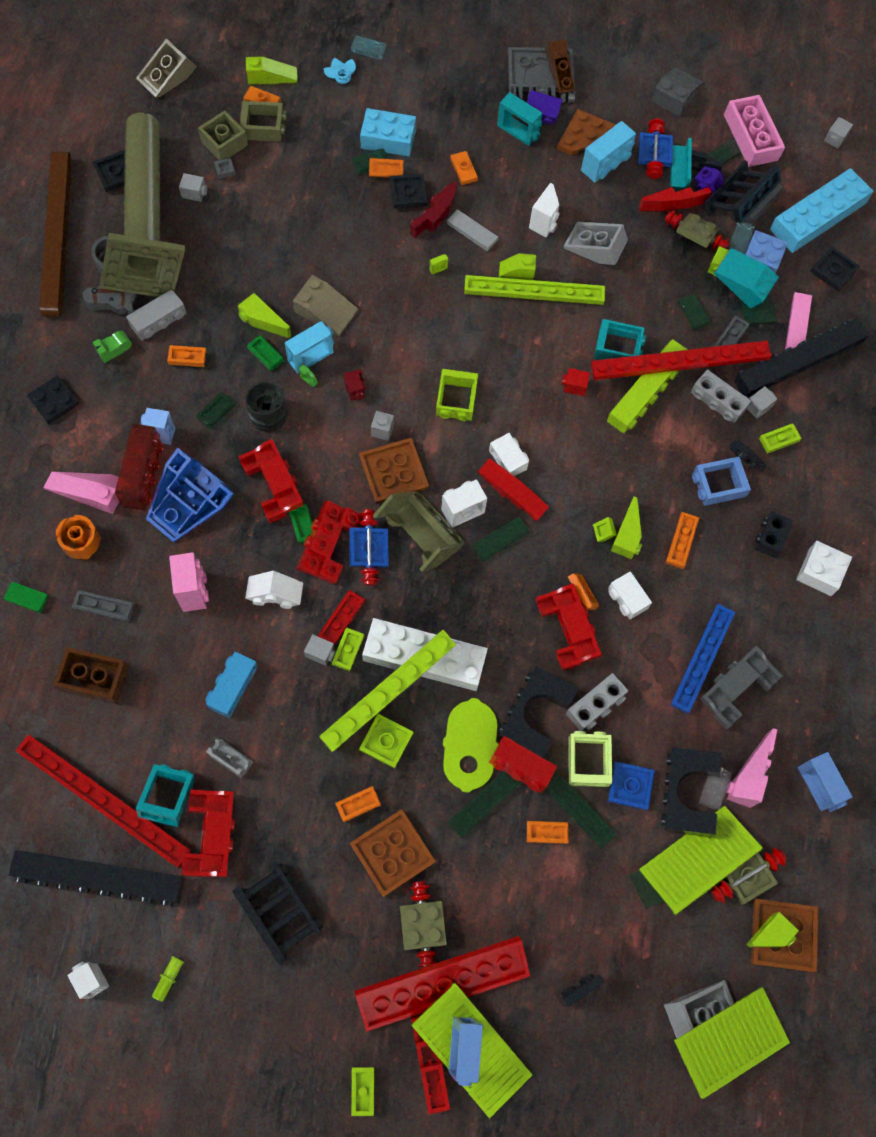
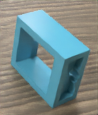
(309, 346)

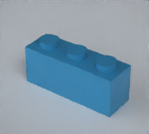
(231, 684)

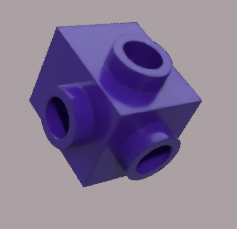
(709, 178)

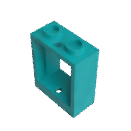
(515, 106)
(622, 330)
(162, 814)

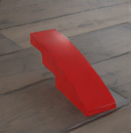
(670, 200)
(513, 489)
(432, 1076)

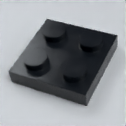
(111, 170)
(408, 191)
(835, 268)
(53, 399)
(573, 994)

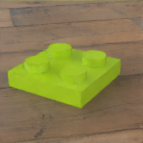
(386, 741)

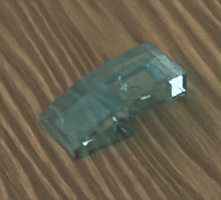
(741, 237)

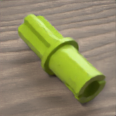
(167, 979)

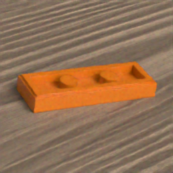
(682, 540)

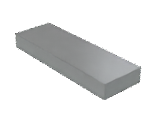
(472, 230)

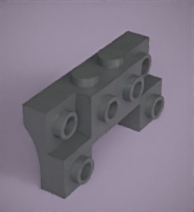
(740, 676)

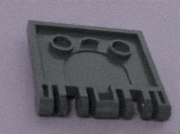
(530, 71)

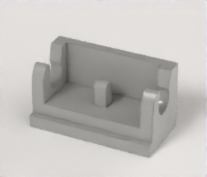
(229, 758)

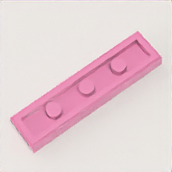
(798, 319)

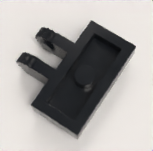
(746, 453)

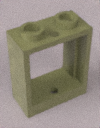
(263, 133)

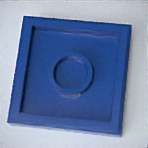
(631, 785)

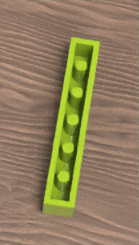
(641, 395)

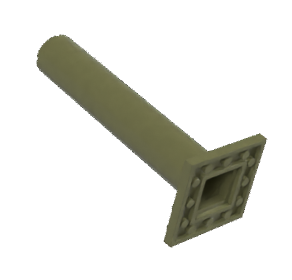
(138, 258)

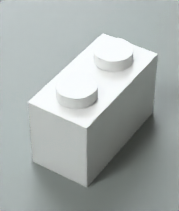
(508, 454)
(629, 595)
(87, 980)

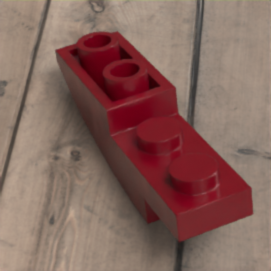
(435, 215)

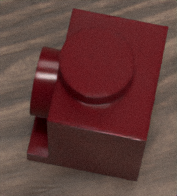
(354, 385)

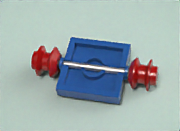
(655, 149)
(368, 547)

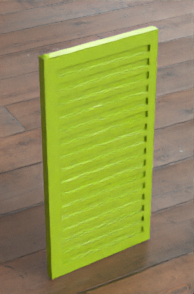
(700, 862)
(731, 1042)
(499, 1069)

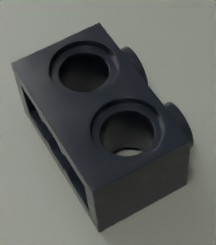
(776, 536)

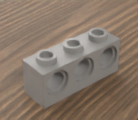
(719, 388)
(599, 693)

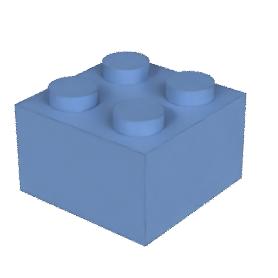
(766, 249)

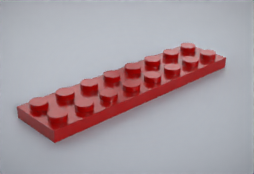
(419, 989)

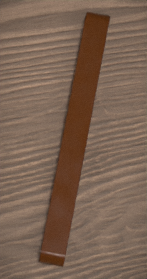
(55, 234)

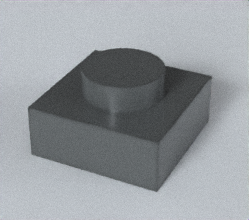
(224, 168)

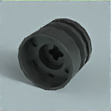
(266, 406)

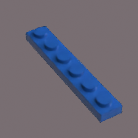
(702, 658)

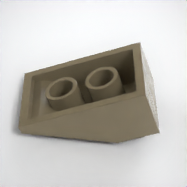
(165, 69)
(321, 302)

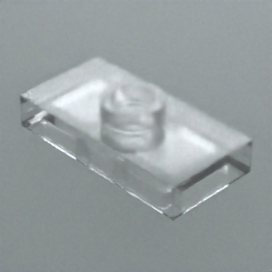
(715, 789)

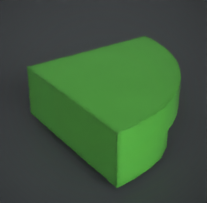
(308, 376)

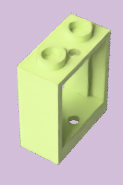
(585, 779)

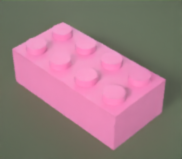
(754, 130)

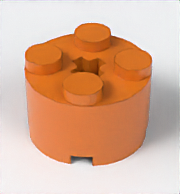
(78, 537)

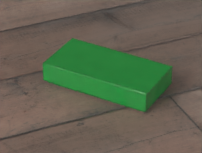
(265, 353)
(301, 523)
(26, 597)

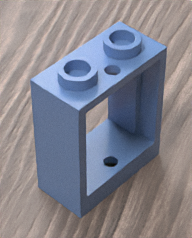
(738, 476)
(825, 782)
(465, 1050)

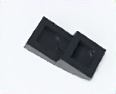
(700, 160)

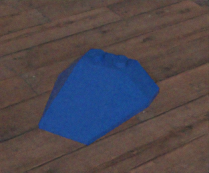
(186, 496)

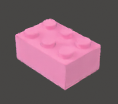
(188, 582)

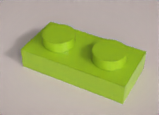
(780, 438)
(348, 649)
(362, 1091)

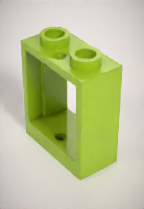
(456, 378)

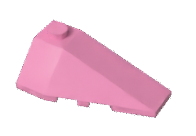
(87, 488)
(750, 782)

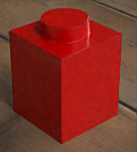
(575, 382)

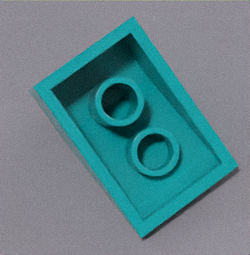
(746, 277)

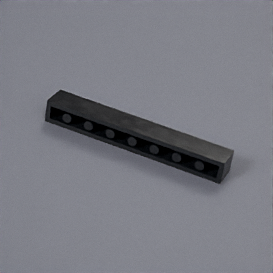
(801, 358)
(96, 876)

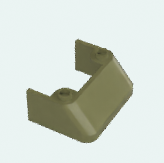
(423, 524)

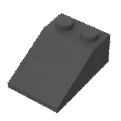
(676, 91)

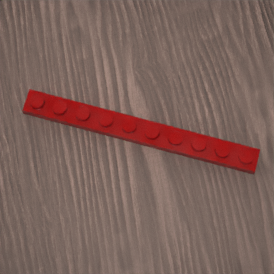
(680, 360)
(102, 800)

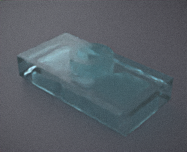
(368, 47)

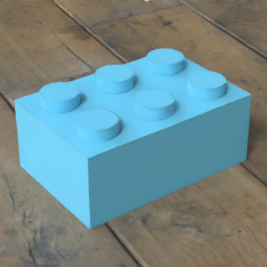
(388, 131)
(608, 152)

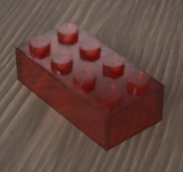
(139, 467)

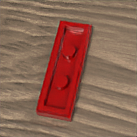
(342, 617)

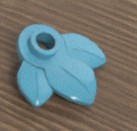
(340, 71)

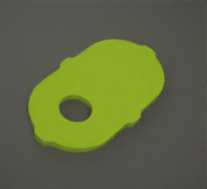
(472, 734)

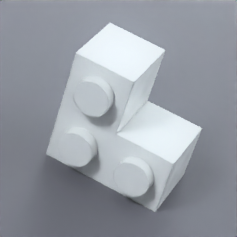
(274, 588)

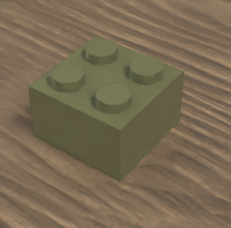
(223, 136)

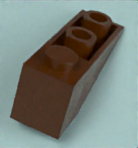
(560, 65)

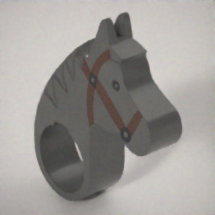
(106, 299)

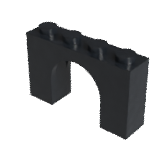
(539, 685)
(678, 817)

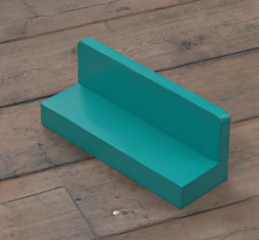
(681, 166)

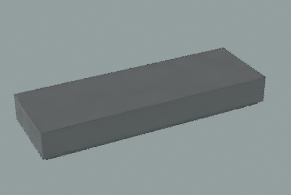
(733, 332)
(103, 606)

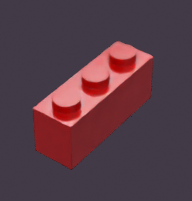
(522, 764)

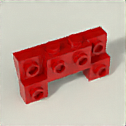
(275, 471)
(323, 539)
(574, 623)
(215, 834)

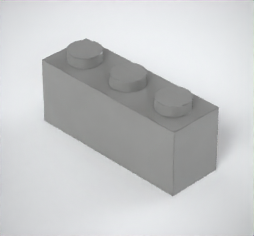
(156, 315)

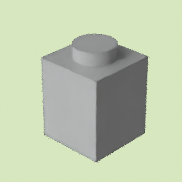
(838, 132)
(192, 187)
(761, 402)
(382, 425)
(320, 650)

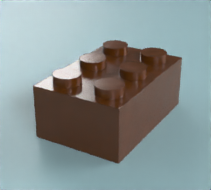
(91, 675)

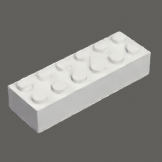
(394, 644)

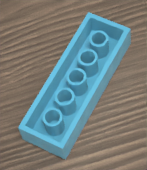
(821, 210)

